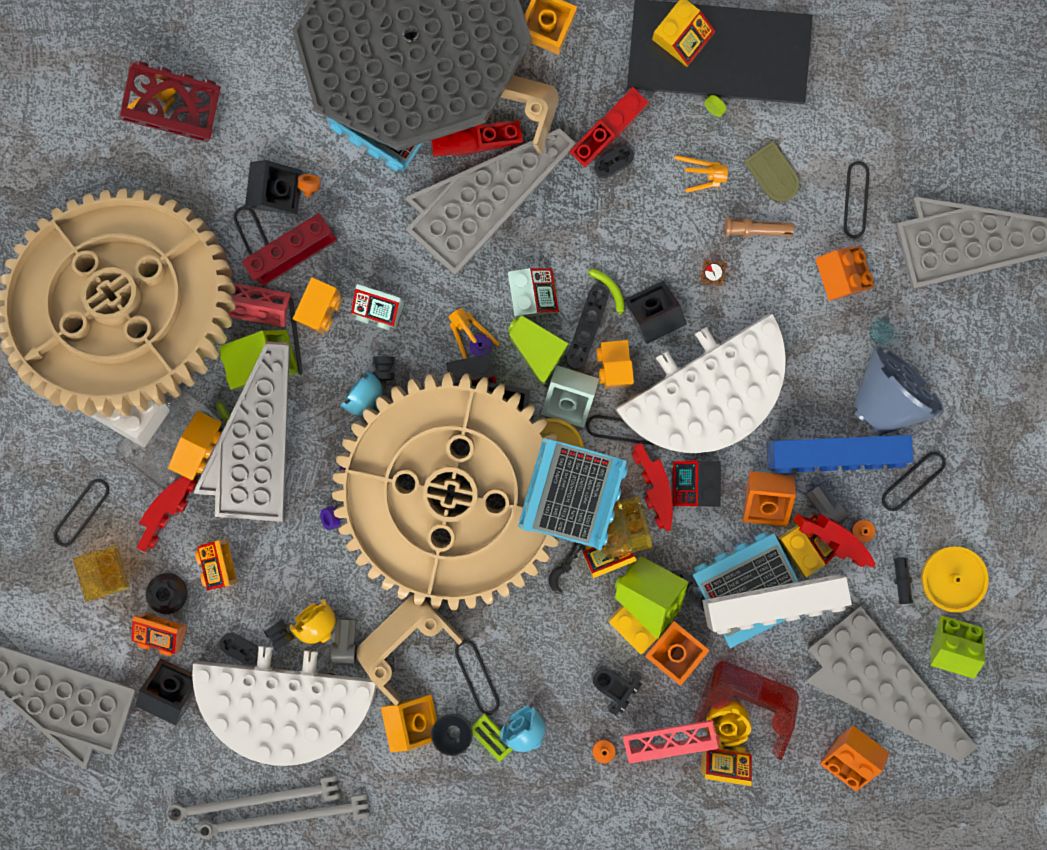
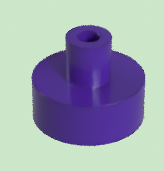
(486, 345)
(328, 519)

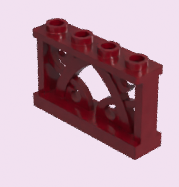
(173, 125)
(289, 250)

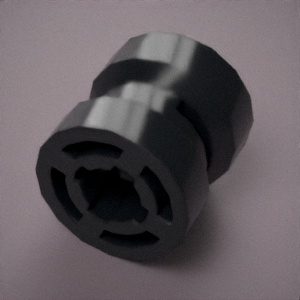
(383, 367)
(279, 635)

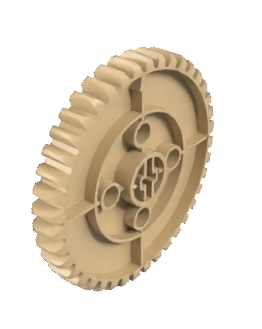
(115, 301)
(398, 524)

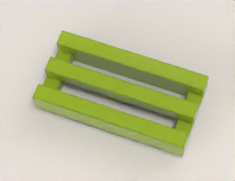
(479, 723)

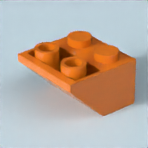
(844, 272)
(855, 758)

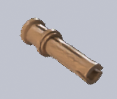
(748, 227)

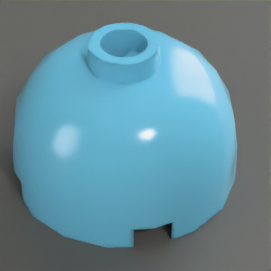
(363, 394)
(524, 731)

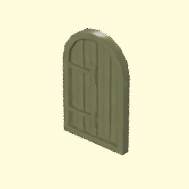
(773, 173)

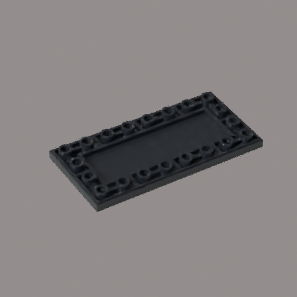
(747, 57)

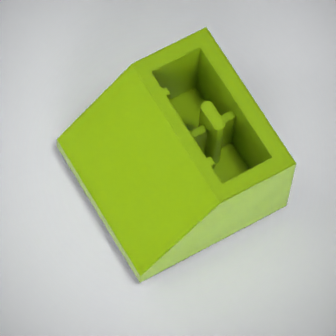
(958, 647)

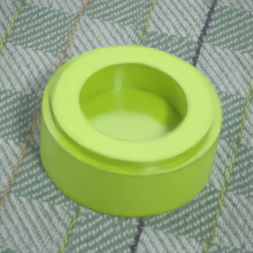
(715, 105)

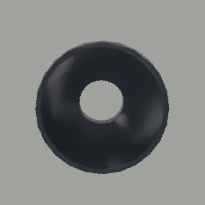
(177, 590)
(449, 745)

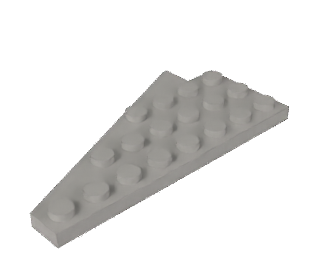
(471, 206)
(966, 240)
(250, 455)
(875, 678)
(66, 703)

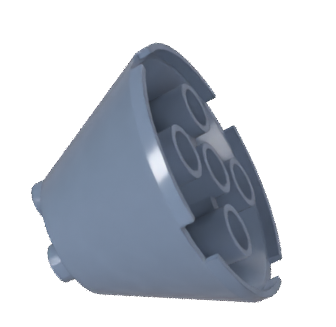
(894, 394)

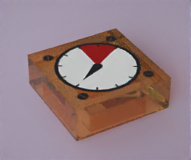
(713, 272)

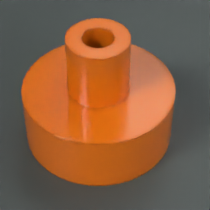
(309, 183)
(858, 530)
(603, 745)

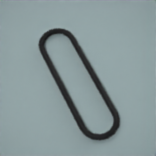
(865, 199)
(240, 231)
(295, 336)
(612, 437)
(907, 474)
(74, 506)
(485, 673)

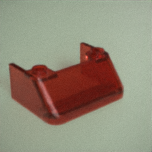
(732, 680)

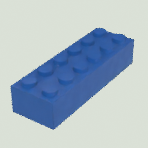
(843, 452)

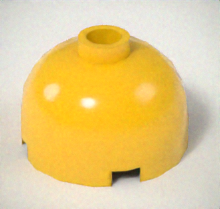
(314, 623)
(731, 723)

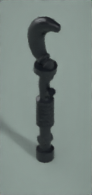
(554, 575)

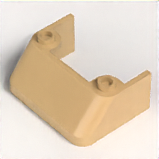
(540, 103)
(392, 633)

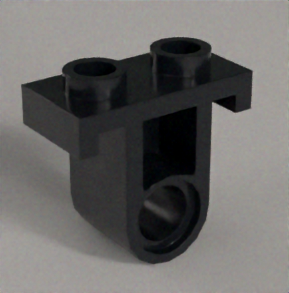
(617, 688)

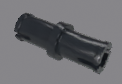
(903, 580)

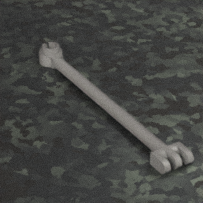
(323, 789)
(353, 807)

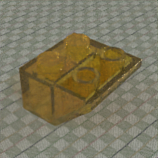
(628, 529)
(101, 573)

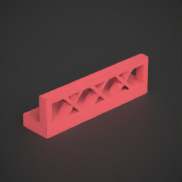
(261, 309)
(671, 747)

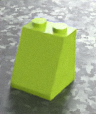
(537, 347)
(242, 354)
(651, 594)

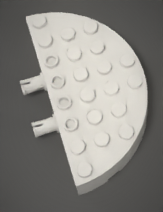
(715, 395)
(280, 712)

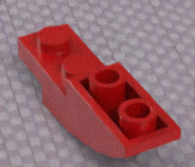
(609, 127)
(478, 139)
(659, 496)
(170, 501)
(837, 537)

